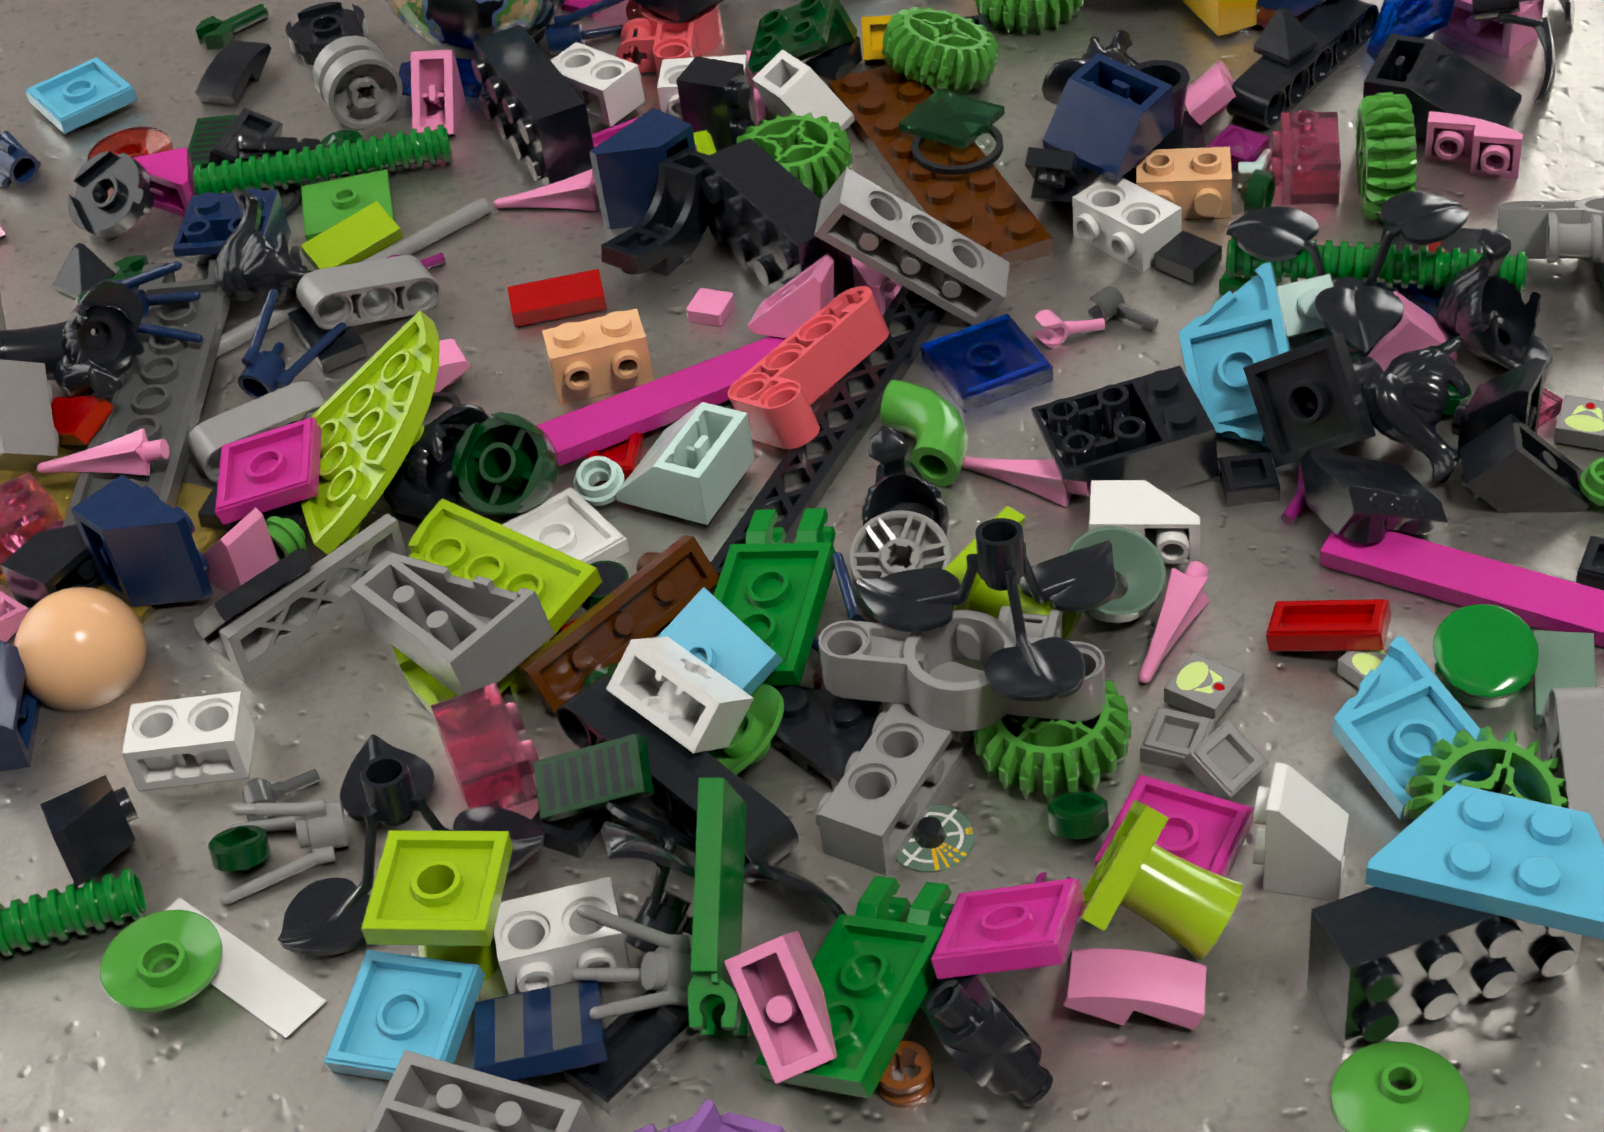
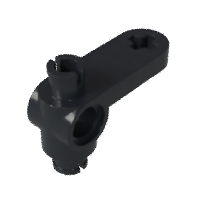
(986, 1038)

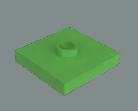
(337, 199)

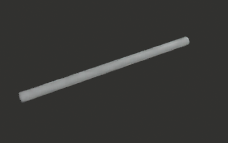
(407, 246)

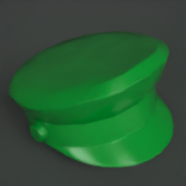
(1485, 655)

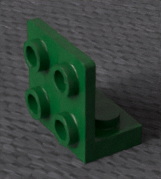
(801, 31)

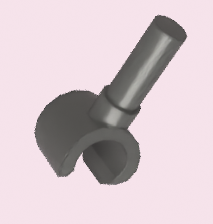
(1111, 303)
(261, 791)

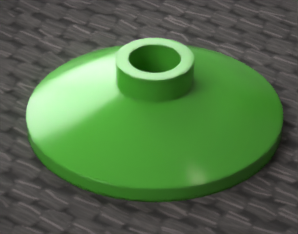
(755, 731)
(161, 961)
(1369, 1103)

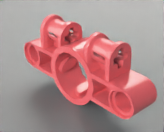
(666, 39)

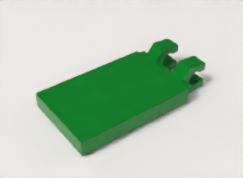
(780, 586)
(717, 909)
(874, 982)

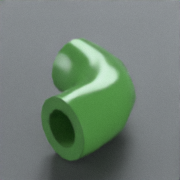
(932, 424)

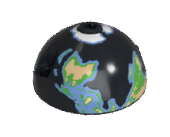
(459, 22)

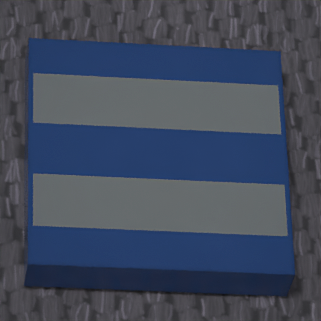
(539, 1031)

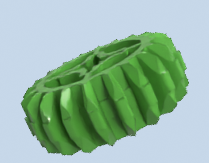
(1028, 14)
(940, 49)
(806, 147)
(1384, 150)
(1055, 752)
(1503, 761)

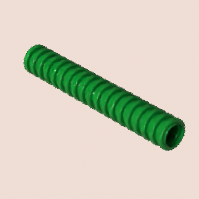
(325, 162)
(1400, 266)
(70, 911)

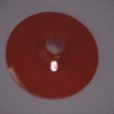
(134, 142)

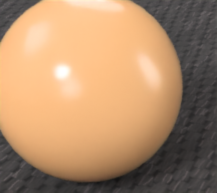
(80, 649)

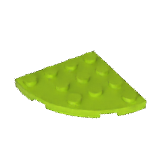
(371, 430)
(513, 561)

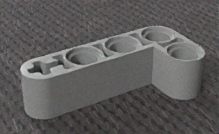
(1575, 733)

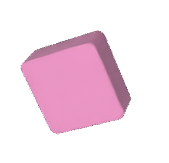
(710, 307)

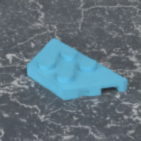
(1230, 336)
(1398, 720)
(1500, 860)

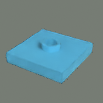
(81, 95)
(722, 642)
(401, 1007)

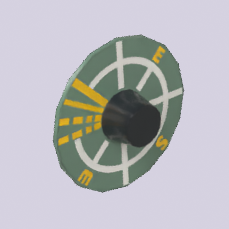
(939, 841)

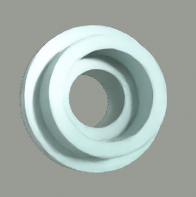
(595, 470)

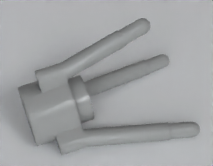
(317, 826)
(663, 970)

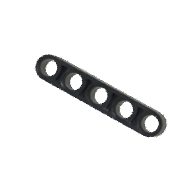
(1277, 88)
(600, 716)

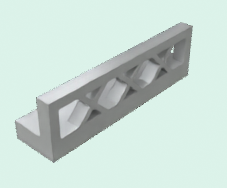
(304, 603)

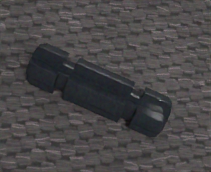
(249, 145)

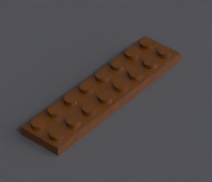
(974, 203)

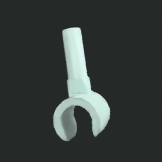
(1246, 169)

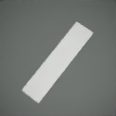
(259, 983)

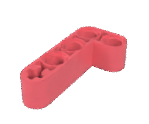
(805, 366)

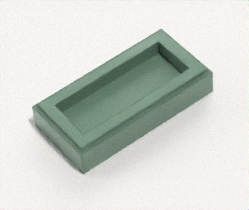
(1563, 662)

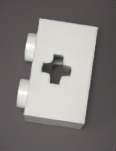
(679, 693)

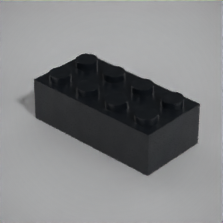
(533, 105)
(767, 216)
(1407, 959)

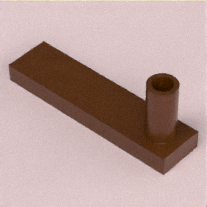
(632, 611)

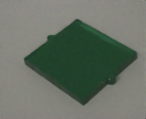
(951, 118)

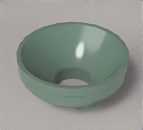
(1136, 566)

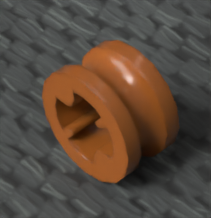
(910, 1091)

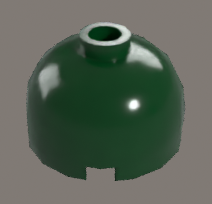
(505, 465)

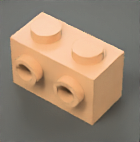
(1190, 178)
(598, 356)

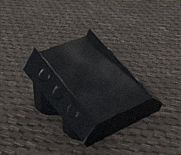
(1367, 497)

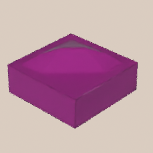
(1243, 144)

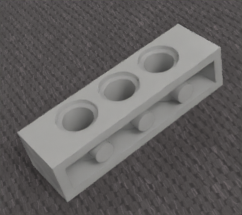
(912, 248)
(892, 782)

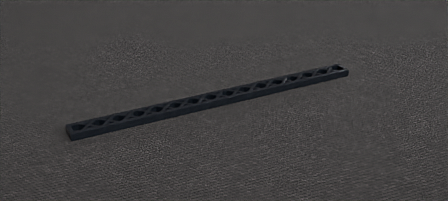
(817, 473)

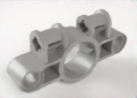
(1555, 228)
(895, 667)

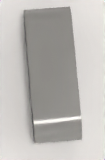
(368, 291)
(260, 415)

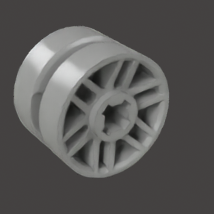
(357, 82)
(896, 544)

